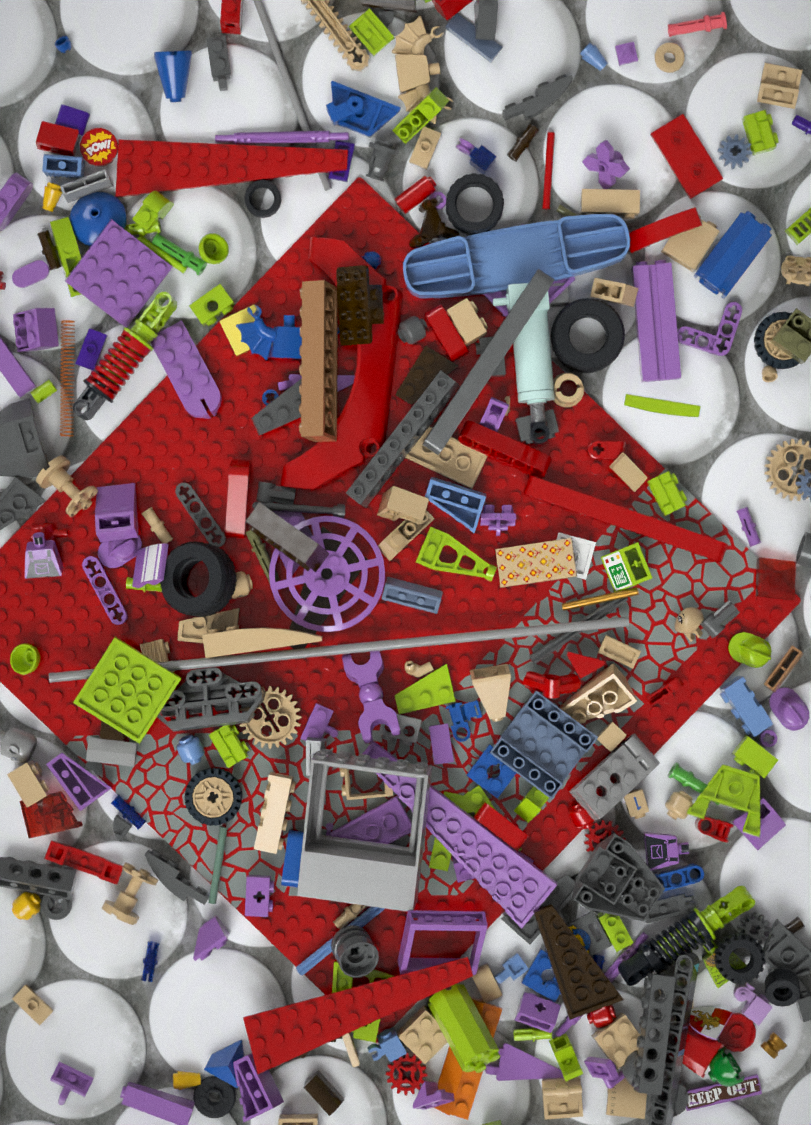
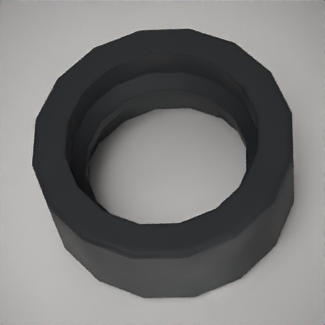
(262, 184)

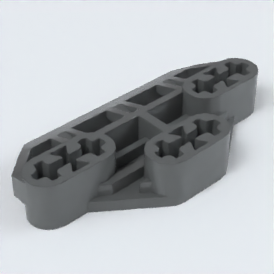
(205, 696)

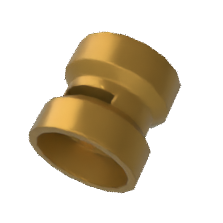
(773, 1045)

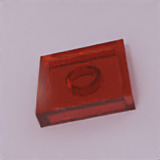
(775, 578)

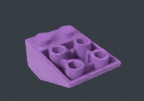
(116, 512)

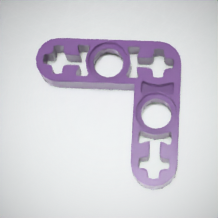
(712, 339)

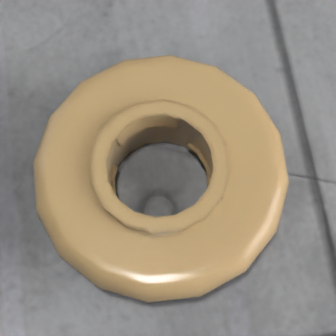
(672, 48)

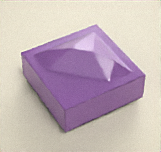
(626, 53)

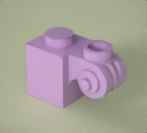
(756, 1006)

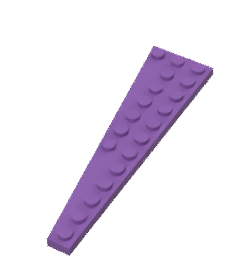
(497, 866)

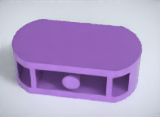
(12, 197)

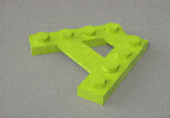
(469, 803)

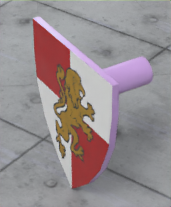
(709, 1021)

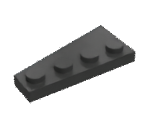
(279, 411)
(558, 899)

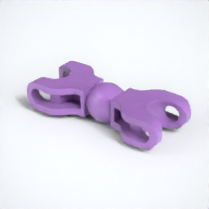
(371, 695)

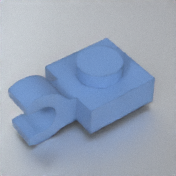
(513, 967)

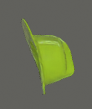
(750, 649)

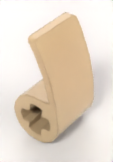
(486, 983)

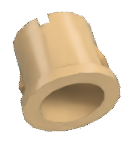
(565, 401)

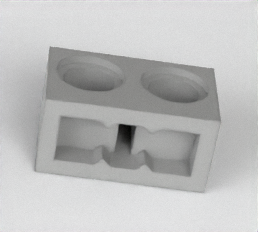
(403, 722)

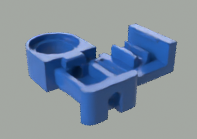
(460, 714)

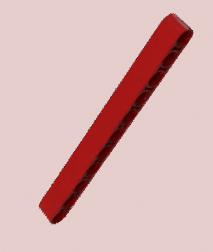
(625, 519)

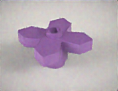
(607, 163)

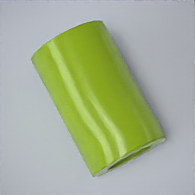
(43, 391)

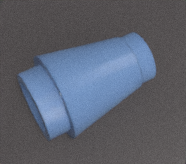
(593, 56)

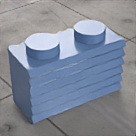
(63, 166)

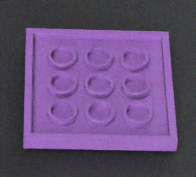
(118, 273)

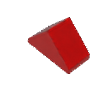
(584, 665)

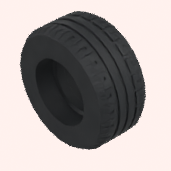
(592, 309)
(221, 579)

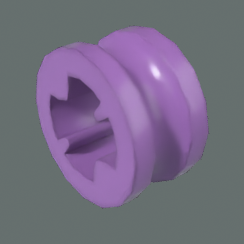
(465, 146)
(441, 205)
(770, 733)

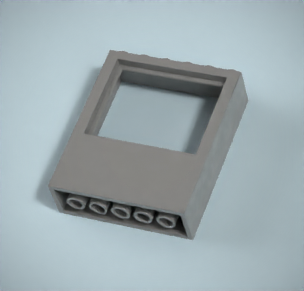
(360, 869)

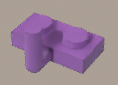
(318, 723)
(605, 1070)
(71, 1081)

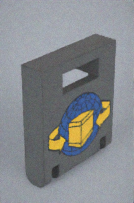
(585, 936)

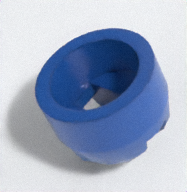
(63, 44)

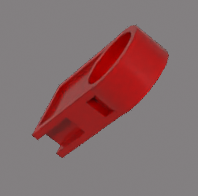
(665, 690)

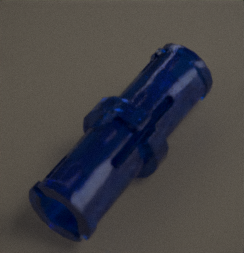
(128, 812)
(150, 961)

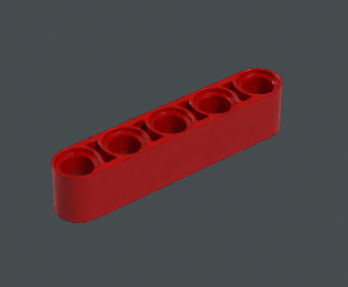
(504, 449)

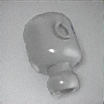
(17, 744)

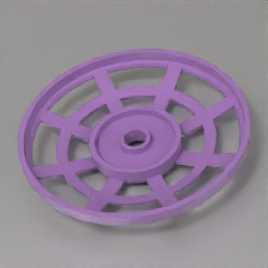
(338, 581)

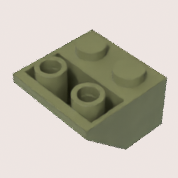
(795, 336)

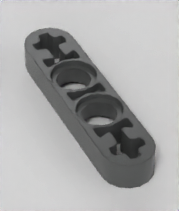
(197, 517)

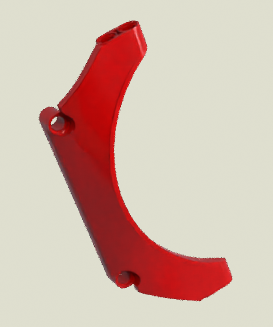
(367, 408)

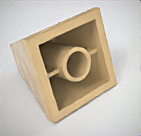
(493, 689)

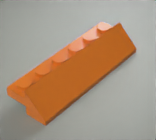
(463, 1083)

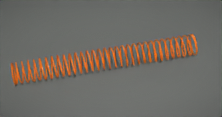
(66, 321)

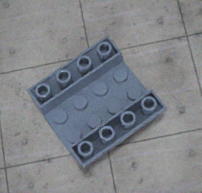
(543, 744)

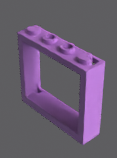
(445, 922)

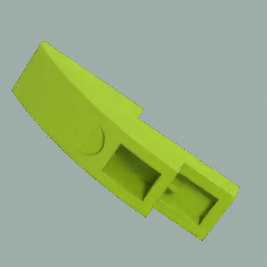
(66, 247)

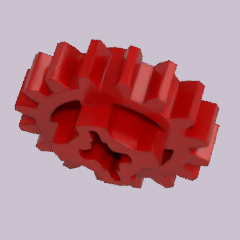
(596, 837)
(399, 1080)

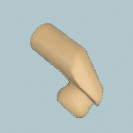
(417, 670)

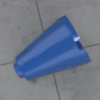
(174, 72)

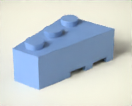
(745, 706)

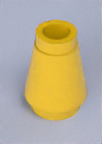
(52, 194)
(185, 1080)

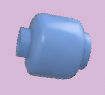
(190, 749)

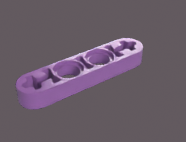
(108, 588)

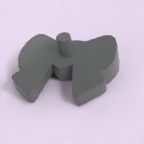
(385, 17)

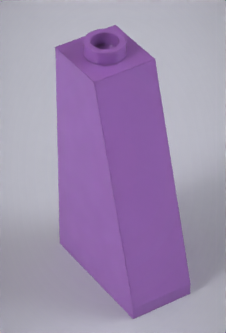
(158, 1103)

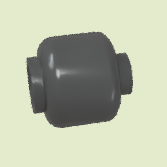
(412, 330)

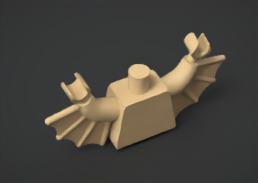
(412, 64)

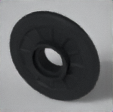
(205, 1105)

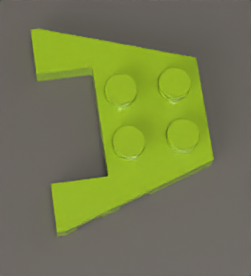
(735, 790)

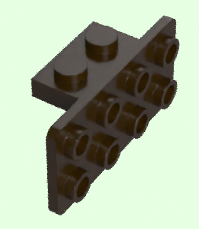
(358, 305)

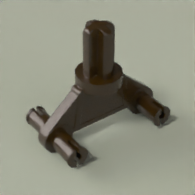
(432, 225)

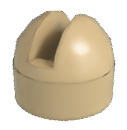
(769, 374)

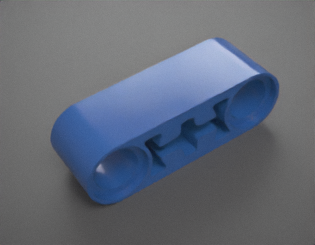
(292, 859)

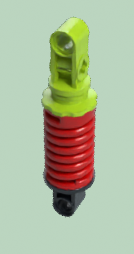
(124, 357)

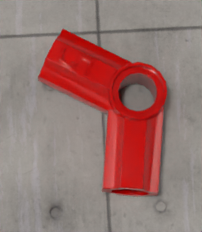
(551, 684)

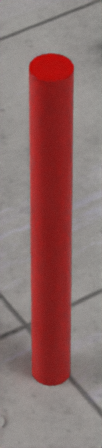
(548, 170)

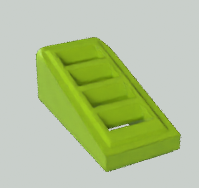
(793, 234)

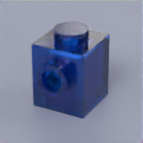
(482, 159)

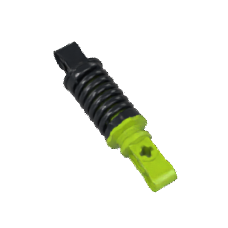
(695, 928)

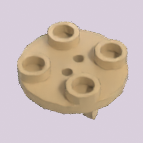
(797, 270)

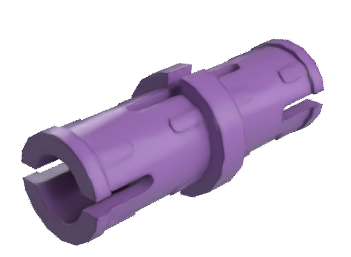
(748, 526)

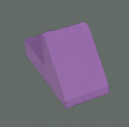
(494, 414)
(431, 1097)

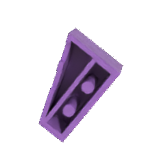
(76, 781)

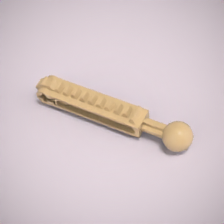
(338, 33)

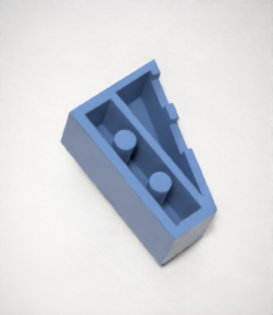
(457, 501)

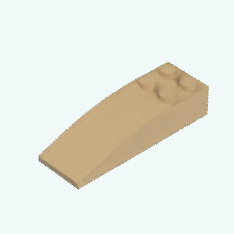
(252, 639)

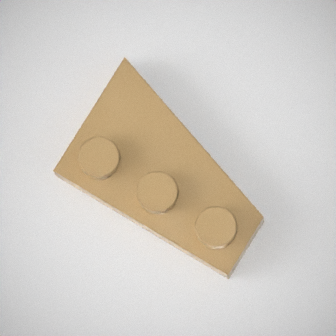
(193, 629)

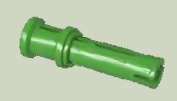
(187, 258)
(687, 778)

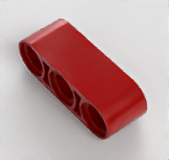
(446, 332)
(501, 826)

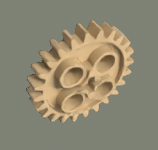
(779, 462)
(285, 708)

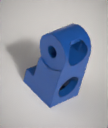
(345, 110)

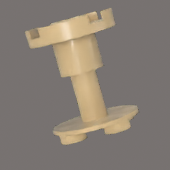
(62, 481)
(126, 900)

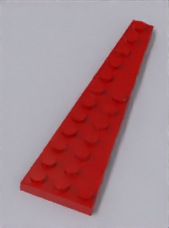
(185, 165)
(305, 1025)

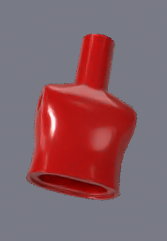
(48, 530)

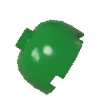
(725, 1069)

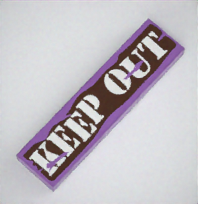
(717, 1094)

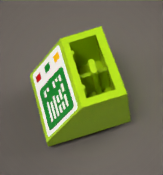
(626, 567)

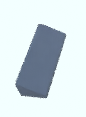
(466, 32)
(412, 595)

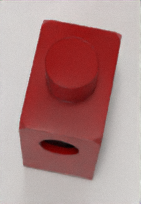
(231, 14)

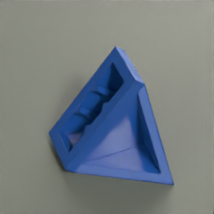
(222, 1061)

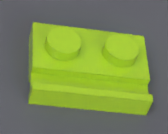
(371, 32)

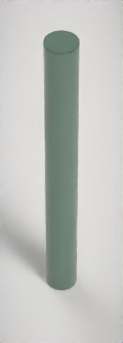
(217, 865)

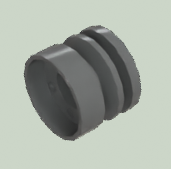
(354, 951)

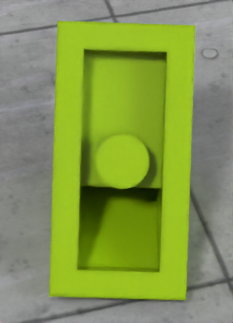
(531, 804)

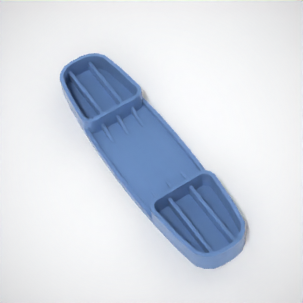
(514, 254)

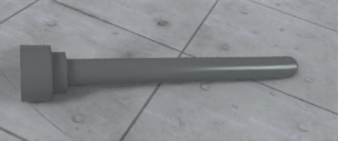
(337, 511)

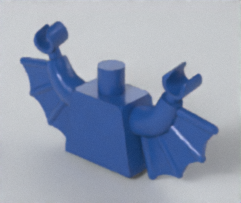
(271, 342)

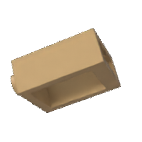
(346, 791)

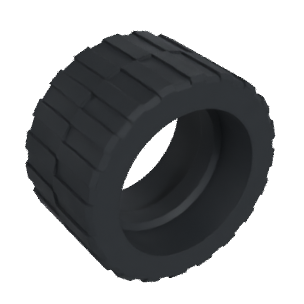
(485, 183)

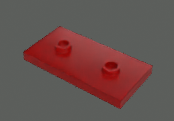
(686, 156)

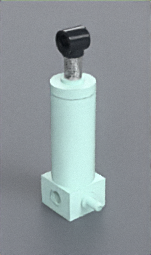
(532, 360)

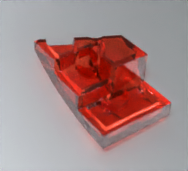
(49, 815)

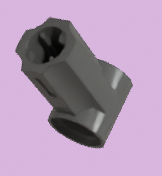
(271, 493)
(716, 621)

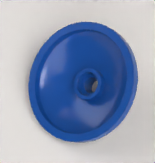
(88, 227)

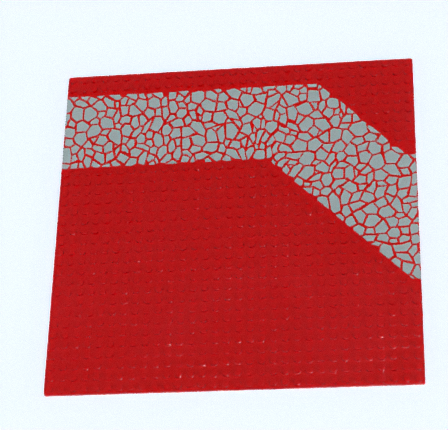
(167, 446)

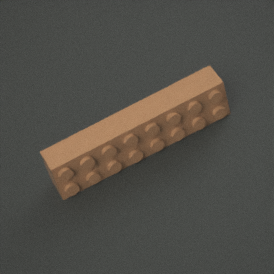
(319, 361)

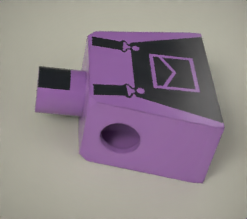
(42, 558)
(663, 850)

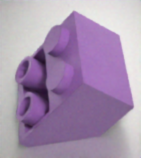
(35, 329)

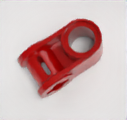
(610, 449)
(717, 829)

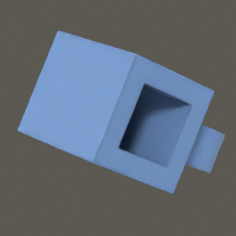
(389, 1045)

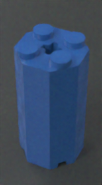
(733, 254)

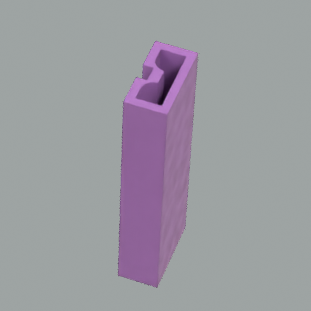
(656, 322)

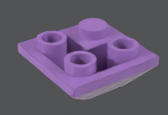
(770, 824)
(210, 935)

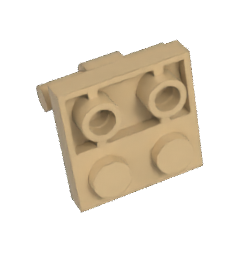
(562, 1098)

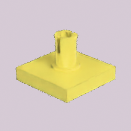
(233, 333)

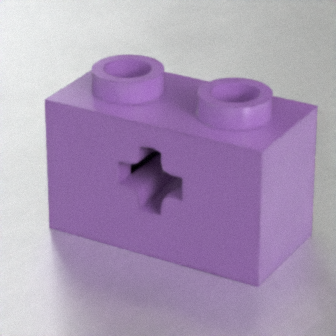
(253, 906)
(542, 1020)

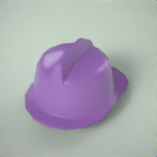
(118, 552)
(789, 709)

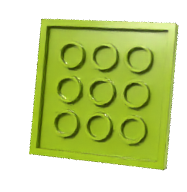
(127, 690)

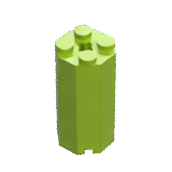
(463, 1028)

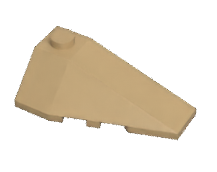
(600, 696)

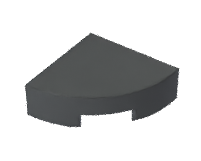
(120, 827)

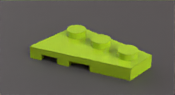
(428, 692)

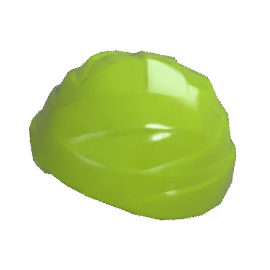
(213, 248)
(25, 659)

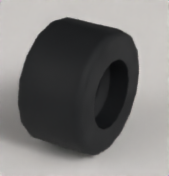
(785, 996)

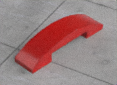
(664, 229)
(84, 861)

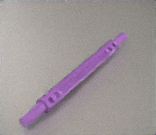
(282, 137)
(611, 974)

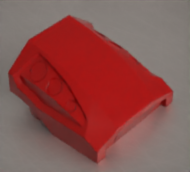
(698, 1051)

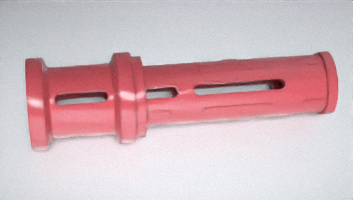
(706, 23)

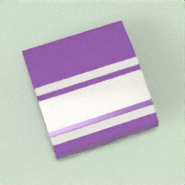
(150, 565)

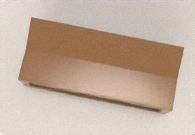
(786, 671)

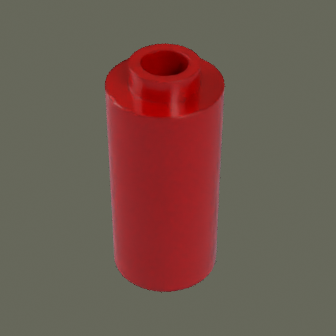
(415, 194)

